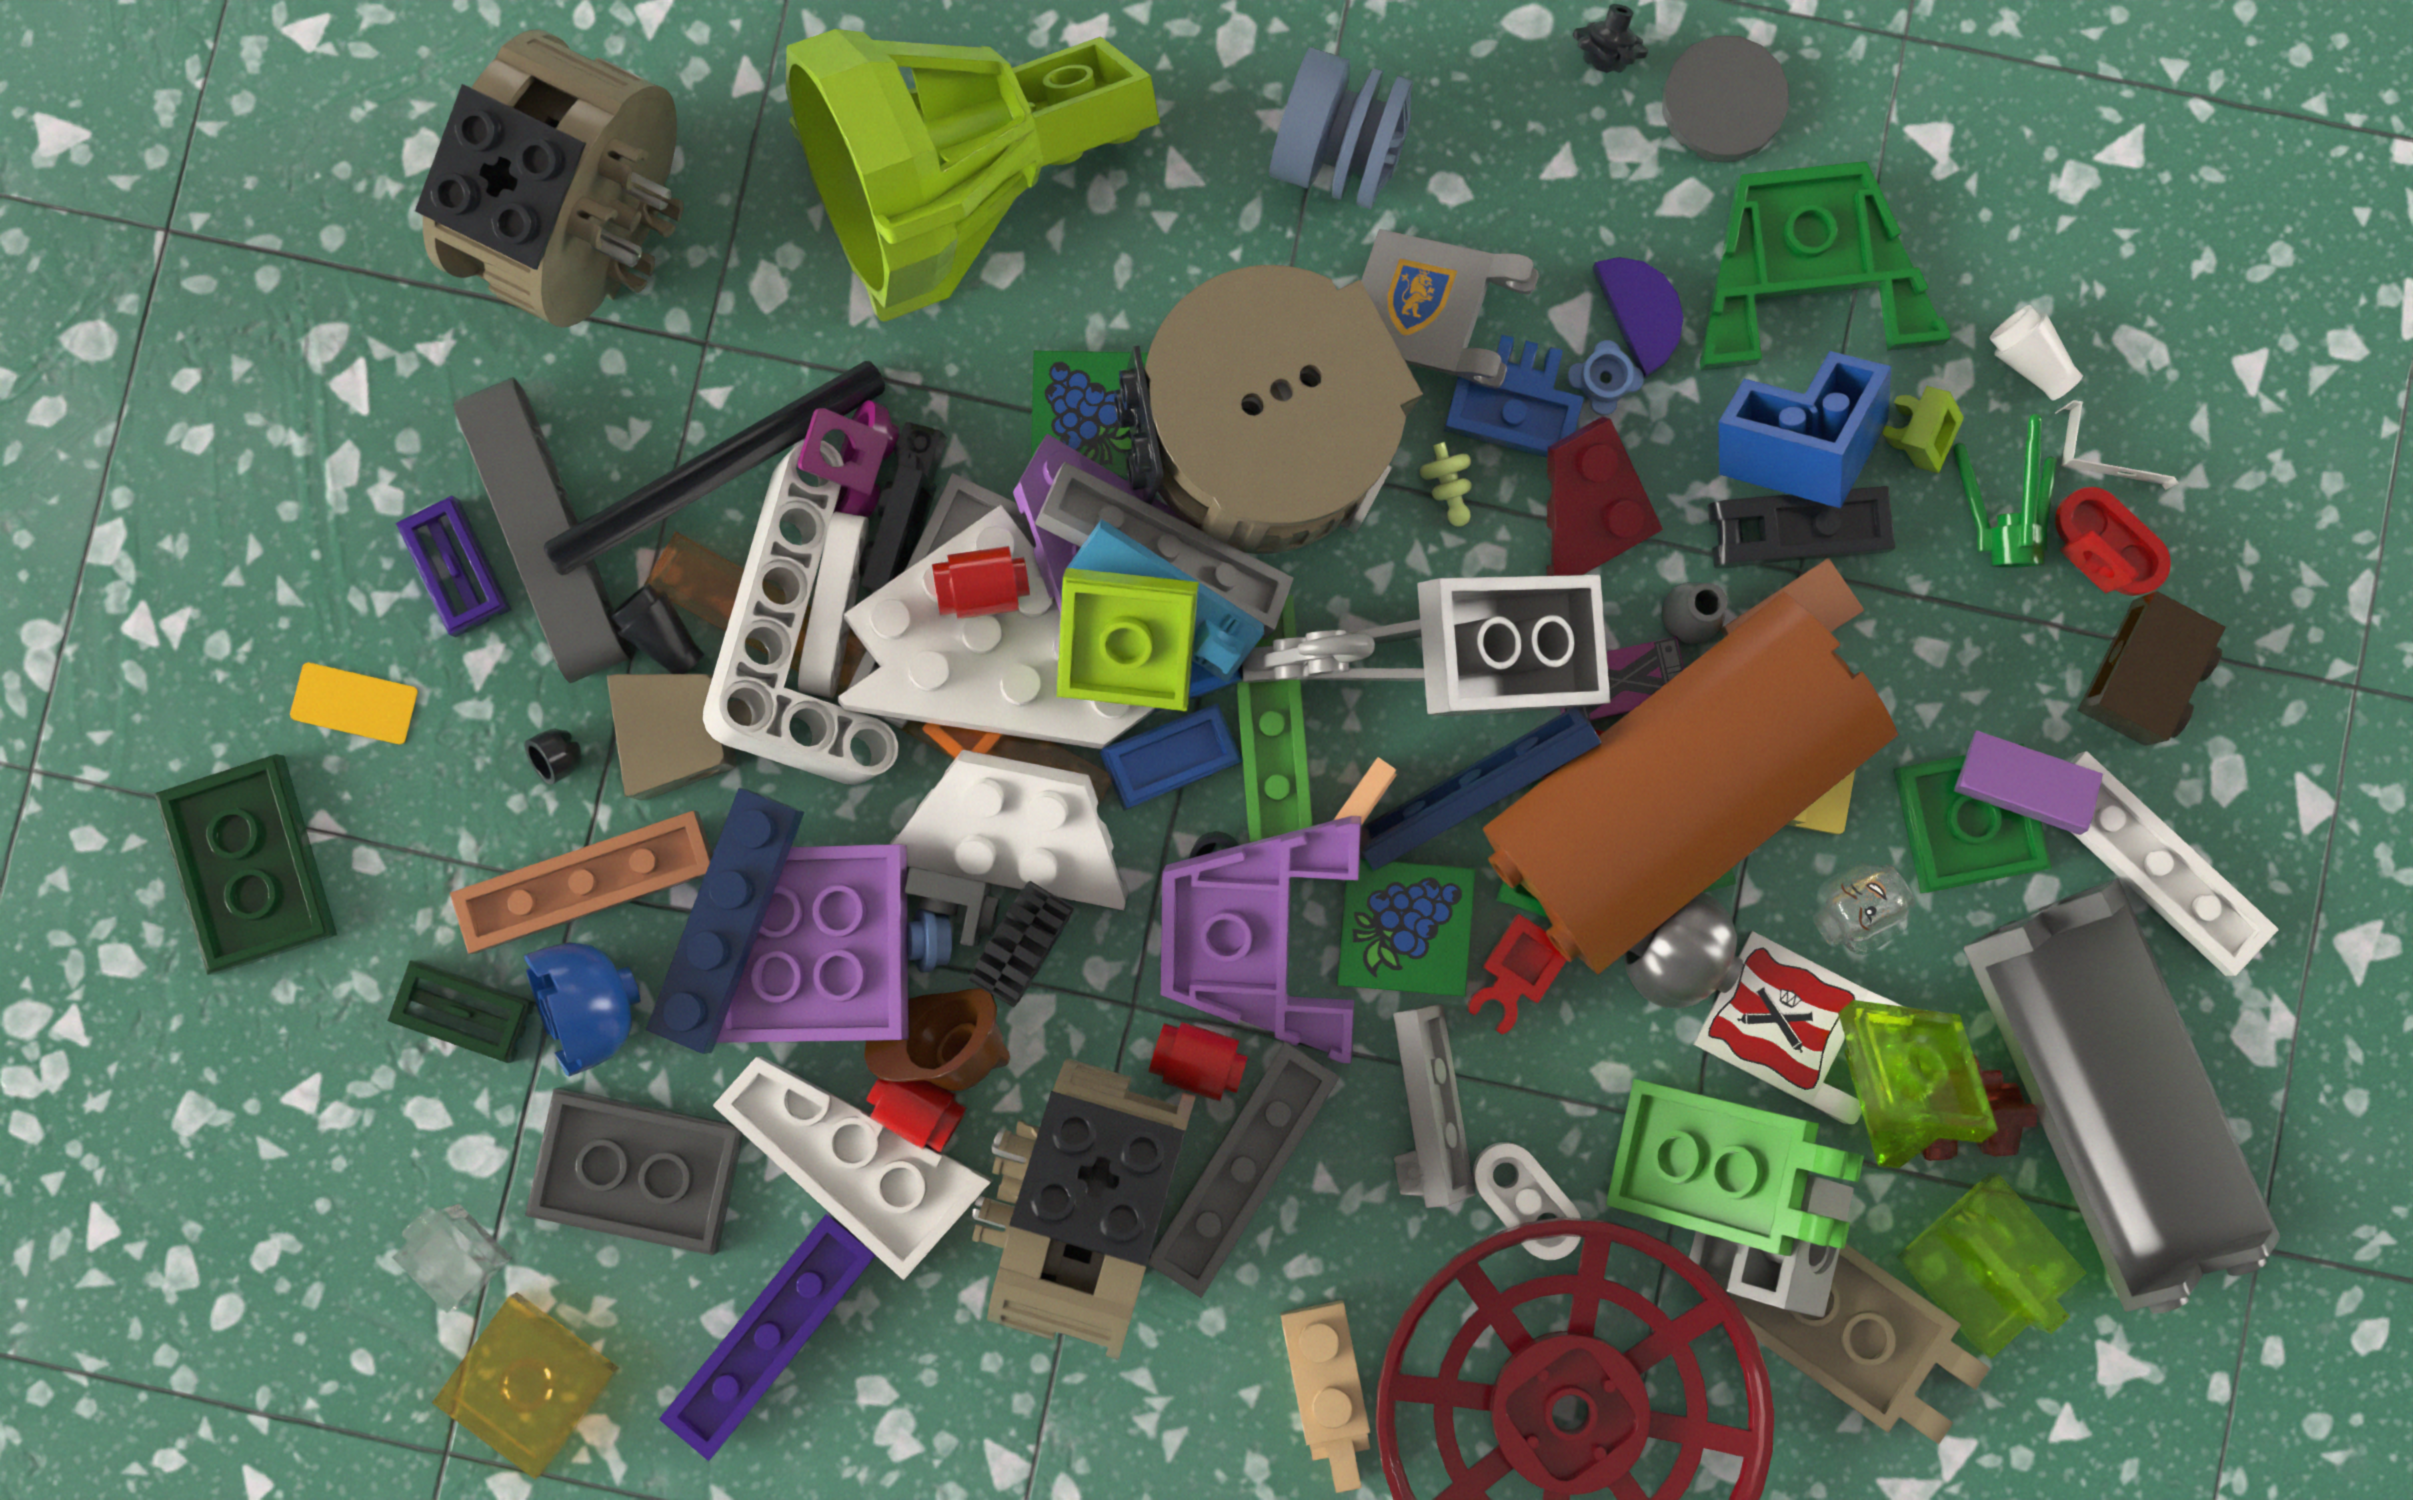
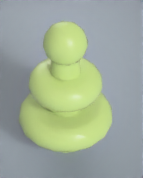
(1450, 486)

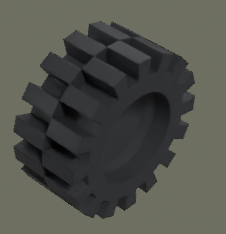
(1021, 943)

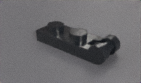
(1802, 528)

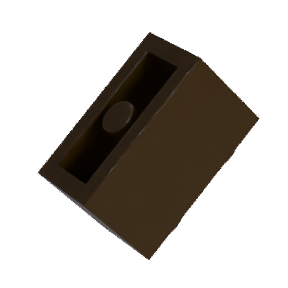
(2153, 669)

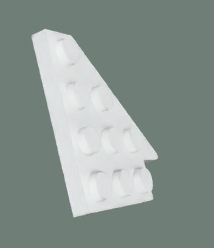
(978, 670)

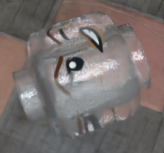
(1863, 907)

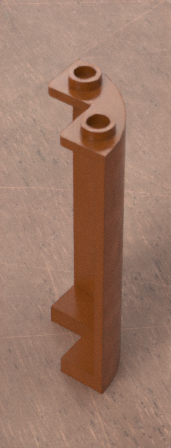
(1689, 783)

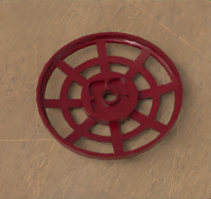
(1579, 1365)

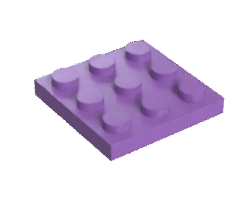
(829, 951)

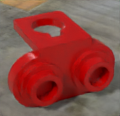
(2111, 543)

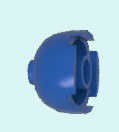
(582, 1002)

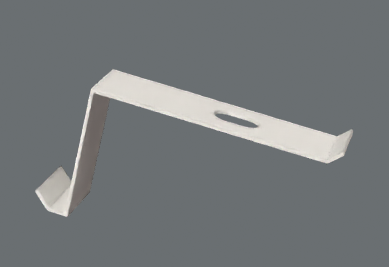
(2069, 450)

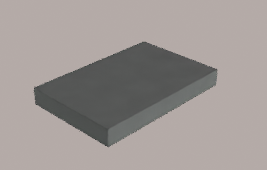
(635, 1171)

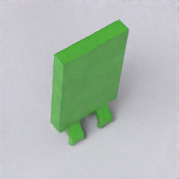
(1724, 1169)

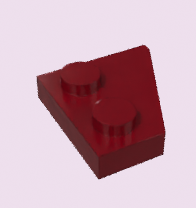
(1594, 500)

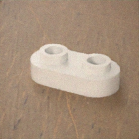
(1525, 1198)

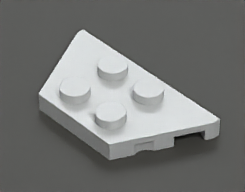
(1015, 826)

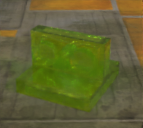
(1913, 1079)
(1993, 1266)

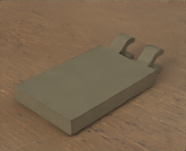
(1870, 1344)

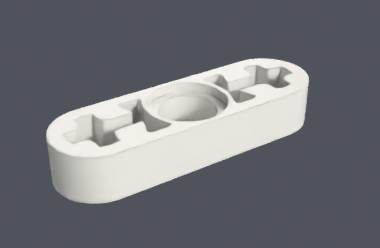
(833, 597)

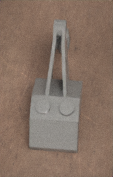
(1484, 647)

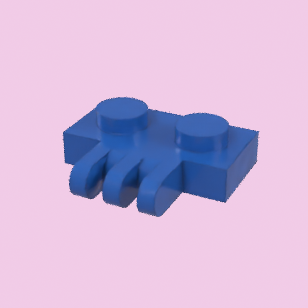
(1523, 410)

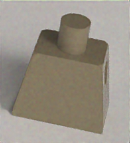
(664, 732)

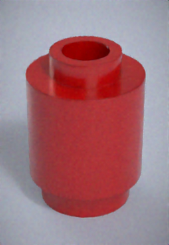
(980, 583)
(1198, 1060)
(917, 1111)

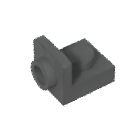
(945, 892)

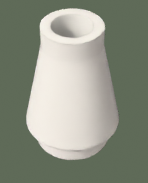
(2036, 352)

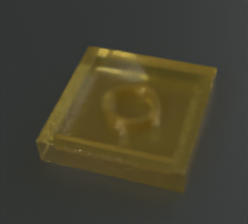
(525, 1385)

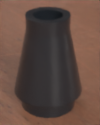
(656, 629)

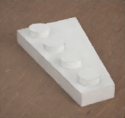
(858, 1170)

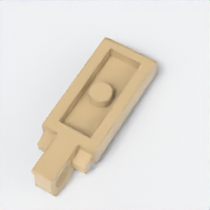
(1328, 1388)

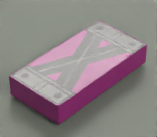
(1636, 675)

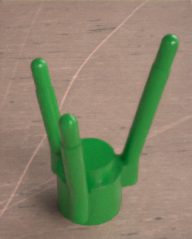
(2021, 536)

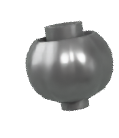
(1686, 956)

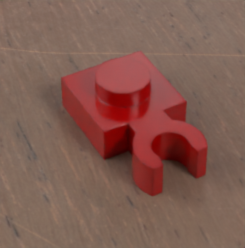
(1523, 965)

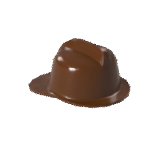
(949, 1042)

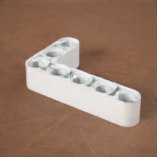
(778, 630)

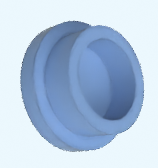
(929, 940)

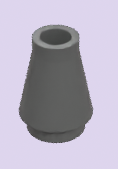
(1685, 620)

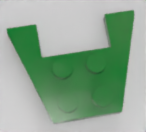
(1812, 236)

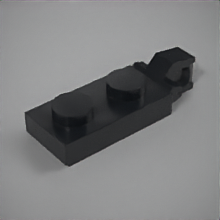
(903, 506)

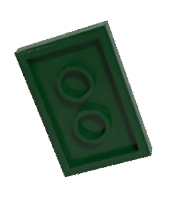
(245, 864)

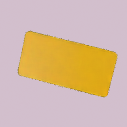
(353, 703)

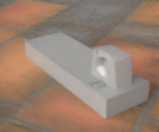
(1441, 1160)

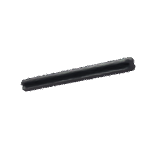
(710, 469)

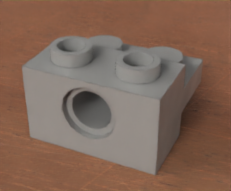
(1787, 1282)

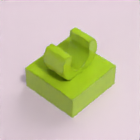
(1931, 429)

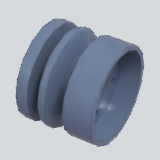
(1341, 128)

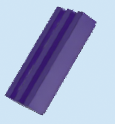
(476, 612)

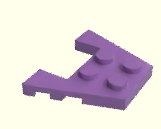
(1231, 933)

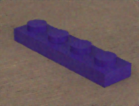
(767, 1337)

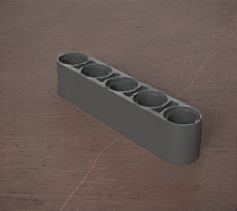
(531, 511)

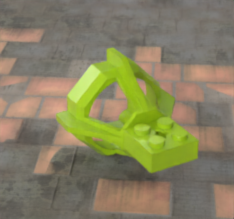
(934, 167)

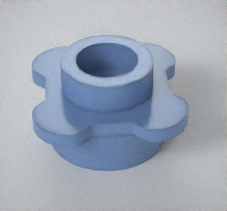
(1610, 360)

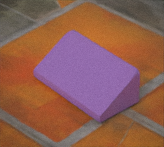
(2029, 783)

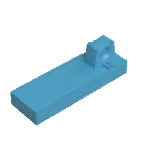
(1222, 629)

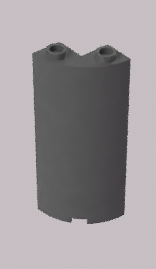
(2123, 1097)

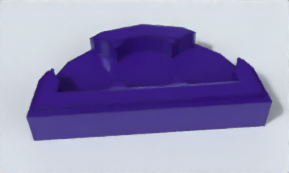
(1644, 309)

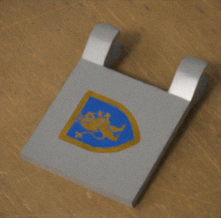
(1433, 298)

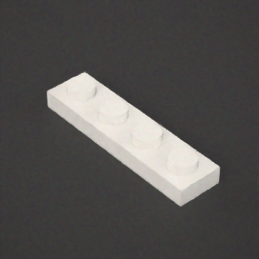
(2172, 876)

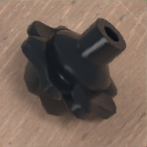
(1611, 43)

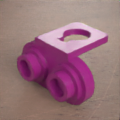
(866, 443)

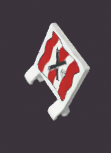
(1785, 1024)

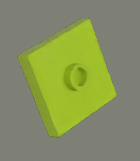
(1126, 639)

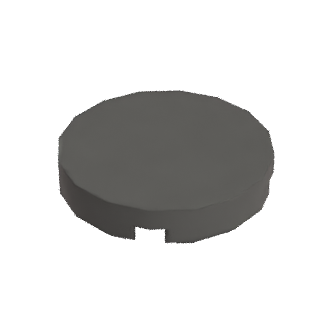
(1725, 98)

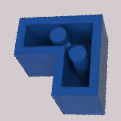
(1810, 440)

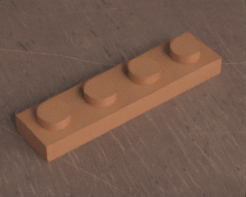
(582, 882)

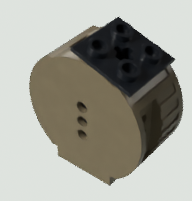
(551, 179)
(1265, 407)
(1083, 1206)

